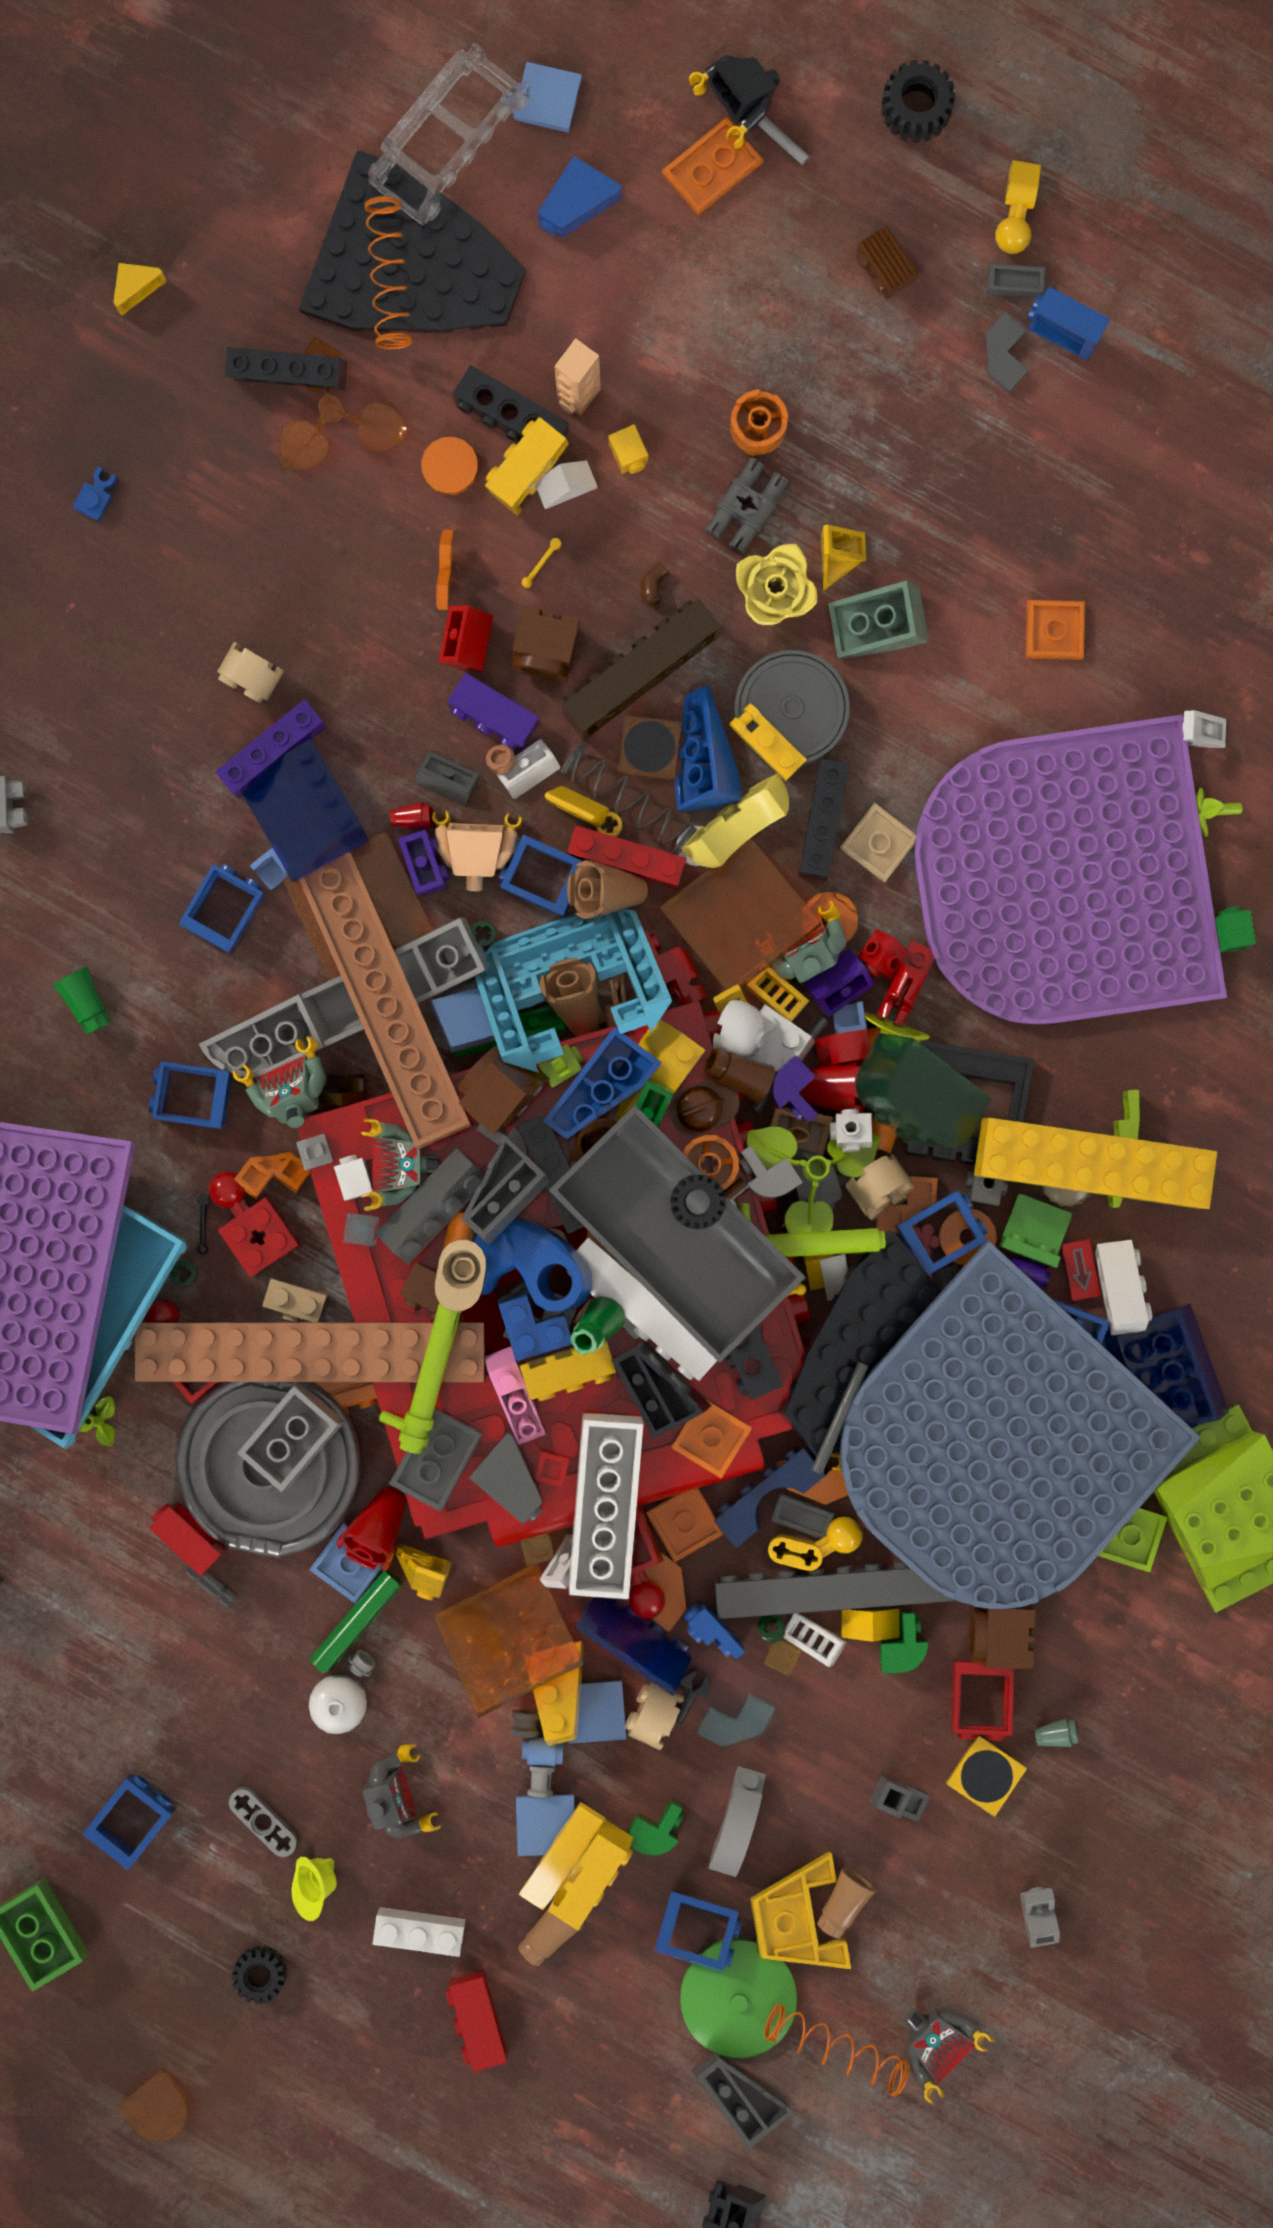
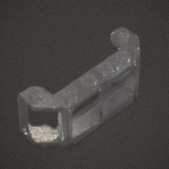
(514, 99)

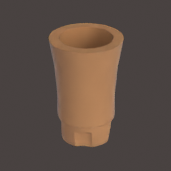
(845, 1902)
(545, 1938)

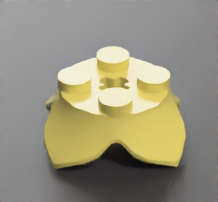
(782, 565)

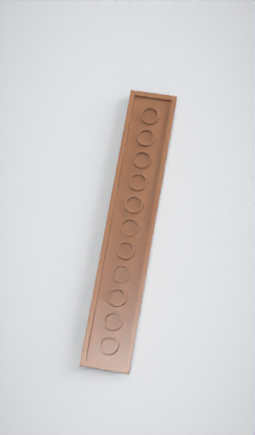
(384, 1002)
(300, 1352)

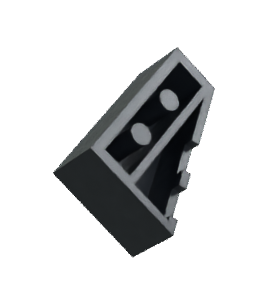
(658, 1389)

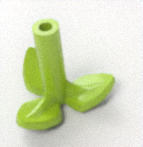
(1211, 807)
(105, 1432)

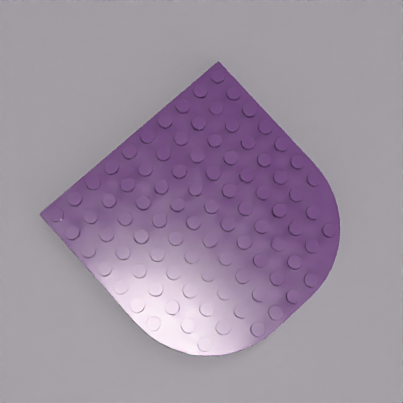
(1071, 876)
(56, 1256)

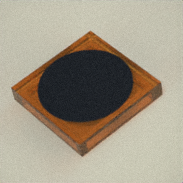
(649, 747)

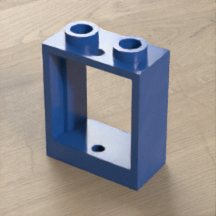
(1067, 323)
(227, 873)
(508, 873)
(220, 1100)
(915, 1246)
(111, 1843)
(667, 1926)

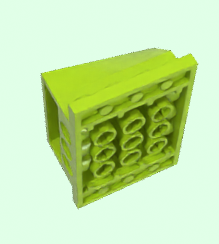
(1224, 1508)

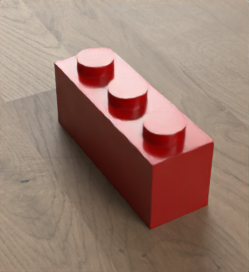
(477, 2021)

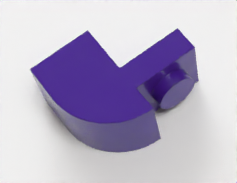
(788, 1082)

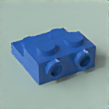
(705, 1626)

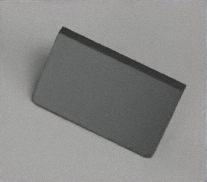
(446, 778)

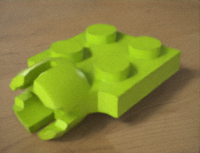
(1137, 1540)

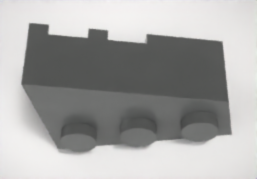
(504, 1191)
(742, 2101)

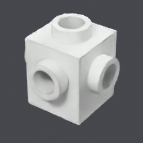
(855, 1121)

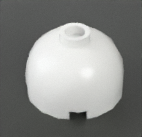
(741, 1029)
(337, 1704)

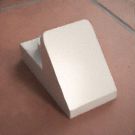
(1204, 730)
(558, 1570)

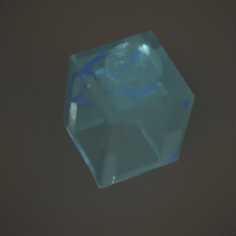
(361, 1229)

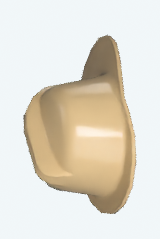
(460, 1275)

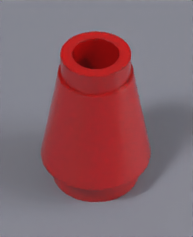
(413, 816)

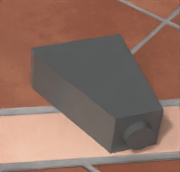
(509, 1480)

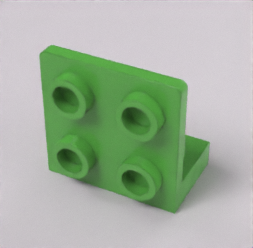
(1035, 1230)

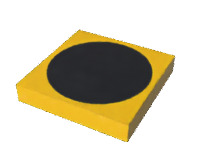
(986, 1775)

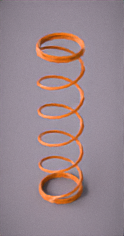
(390, 336)
(780, 2023)

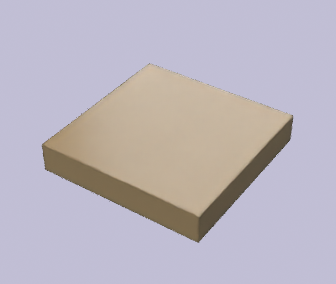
(879, 843)

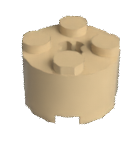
(249, 672)
(880, 1185)
(654, 1715)

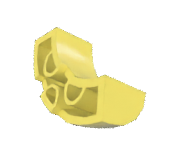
(738, 823)

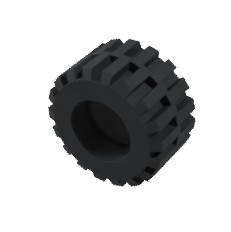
(924, 79)

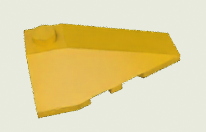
(677, 1056)

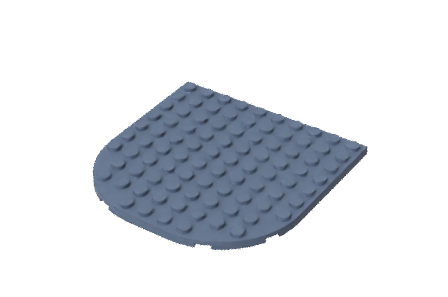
(1002, 1442)

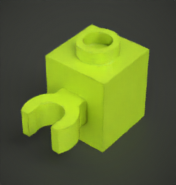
(563, 1066)

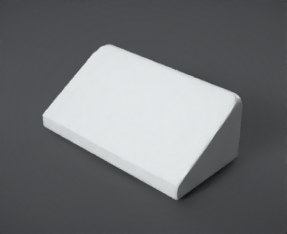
(531, 768)

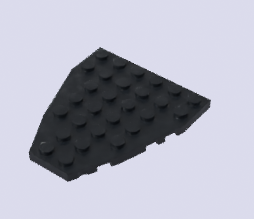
(451, 268)
(867, 1318)

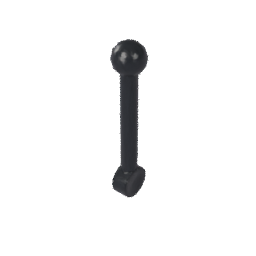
(203, 1200)

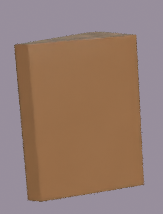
(808, 1135)

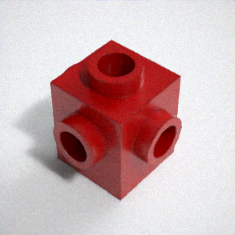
(882, 955)

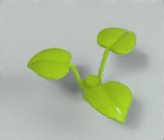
(777, 1143)

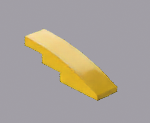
(562, 1856)

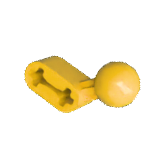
(1014, 233)
(841, 1536)

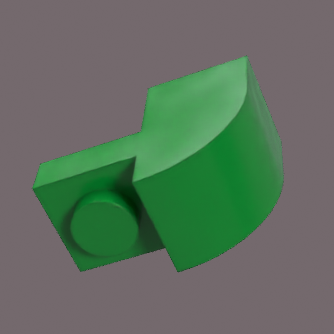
(904, 1653)
(654, 1837)

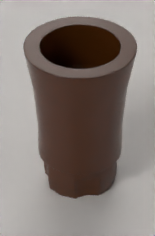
(741, 1073)

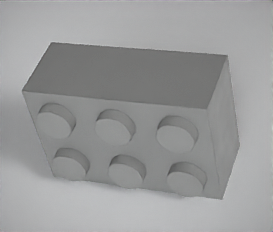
(291, 1437)

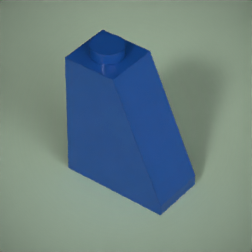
(577, 198)

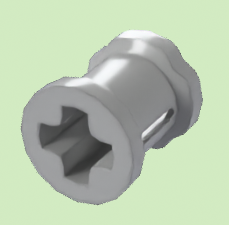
(541, 1782)

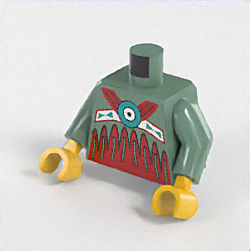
(816, 951)
(289, 1089)
(395, 1164)

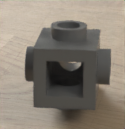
(980, 1194)

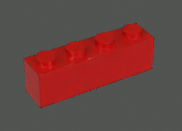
(627, 856)

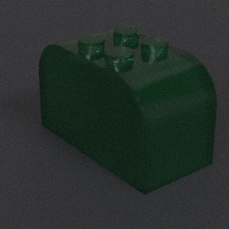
(918, 1093)

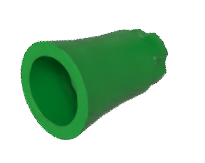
(83, 1000)
(598, 1324)

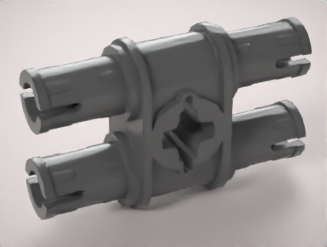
(740, 493)

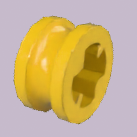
(617, 829)

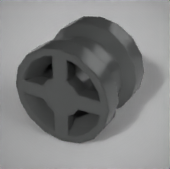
(525, 1723)

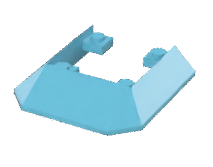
(516, 964)

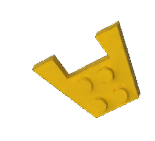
(787, 1922)

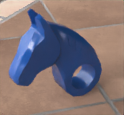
(535, 1253)

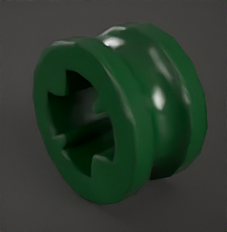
(483, 924)
(190, 1267)
(771, 1637)

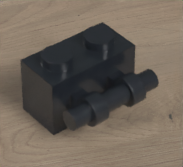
(741, 2207)

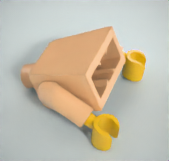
(475, 848)

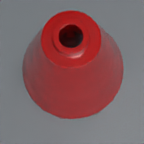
(834, 1087)
(375, 1531)

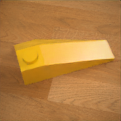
(424, 1571)

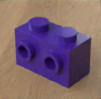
(423, 863)
(839, 984)

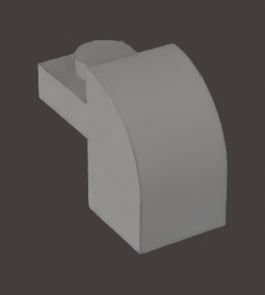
(770, 1182)
(1040, 1916)

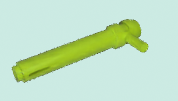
(824, 1241)
(419, 1417)

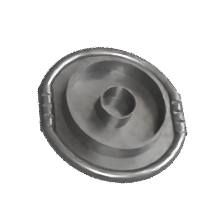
(239, 1503)

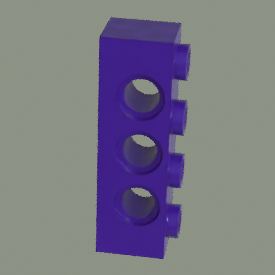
(252, 761)

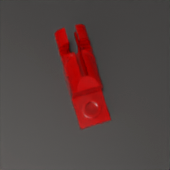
(678, 971)
(907, 983)

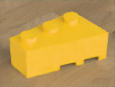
(525, 464)
(566, 1371)
(560, 1705)
(592, 1874)

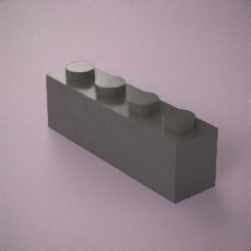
(431, 1206)

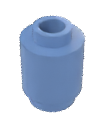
(540, 1754)

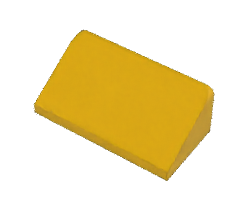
(577, 805)

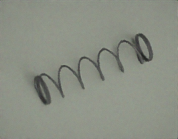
(572, 763)

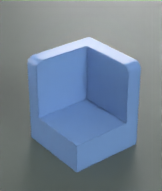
(270, 869)
(849, 1018)

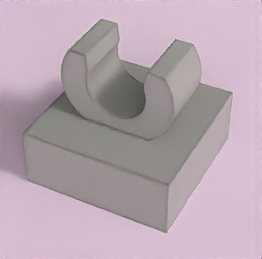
(315, 1152)

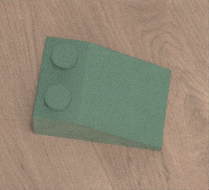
(878, 621)

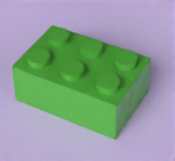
(39, 1935)

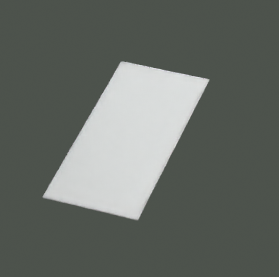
(833, 1274)

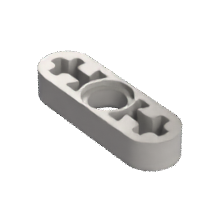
(284, 1830)

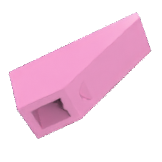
(513, 1395)

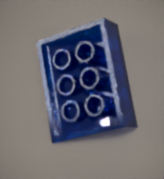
(304, 812)
(1173, 1364)
(635, 1641)

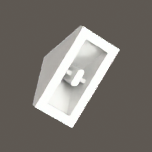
(565, 483)

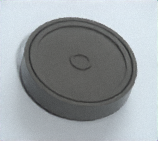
(799, 698)

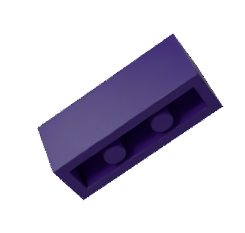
(492, 712)

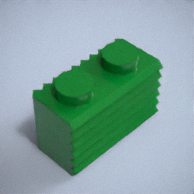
(1234, 929)

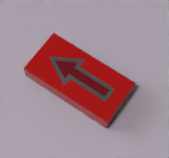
(1080, 1270)

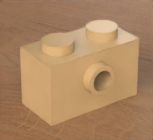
(295, 1301)

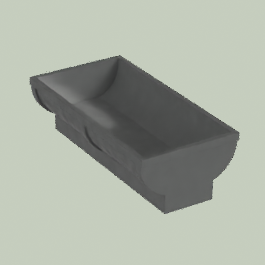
(708, 1279)

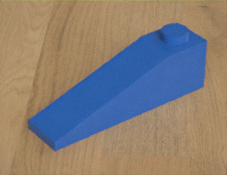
(707, 768)
(606, 1080)

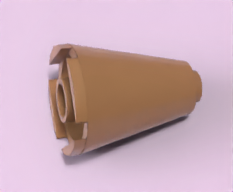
(603, 889)
(573, 994)

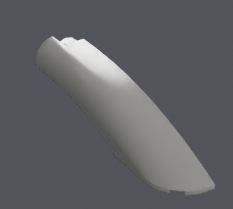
(327, 1011)

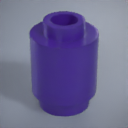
(1033, 1270)

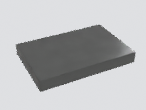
(436, 1471)

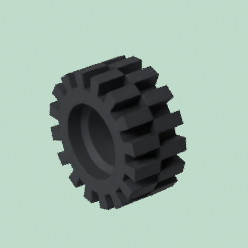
(715, 1194)
(259, 1992)

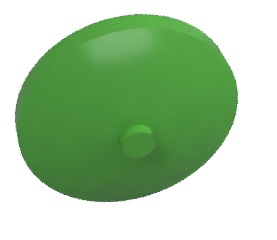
(732, 2006)

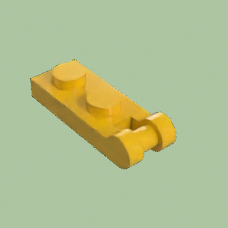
(768, 743)

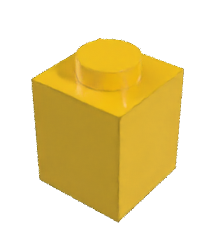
(628, 450)

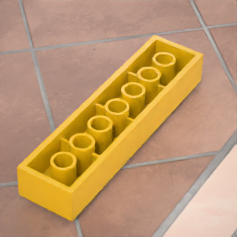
(1095, 1163)

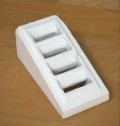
(808, 1648)

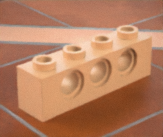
(577, 378)

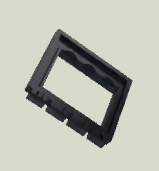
(982, 1066)

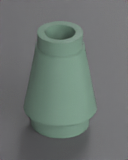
(1057, 1734)

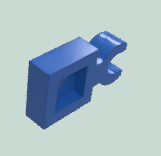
(93, 499)

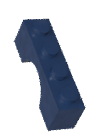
(741, 1519)

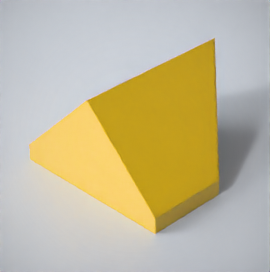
(841, 552)

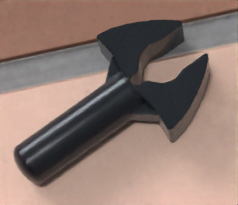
(691, 1694)

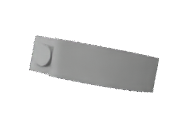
(738, 1822)

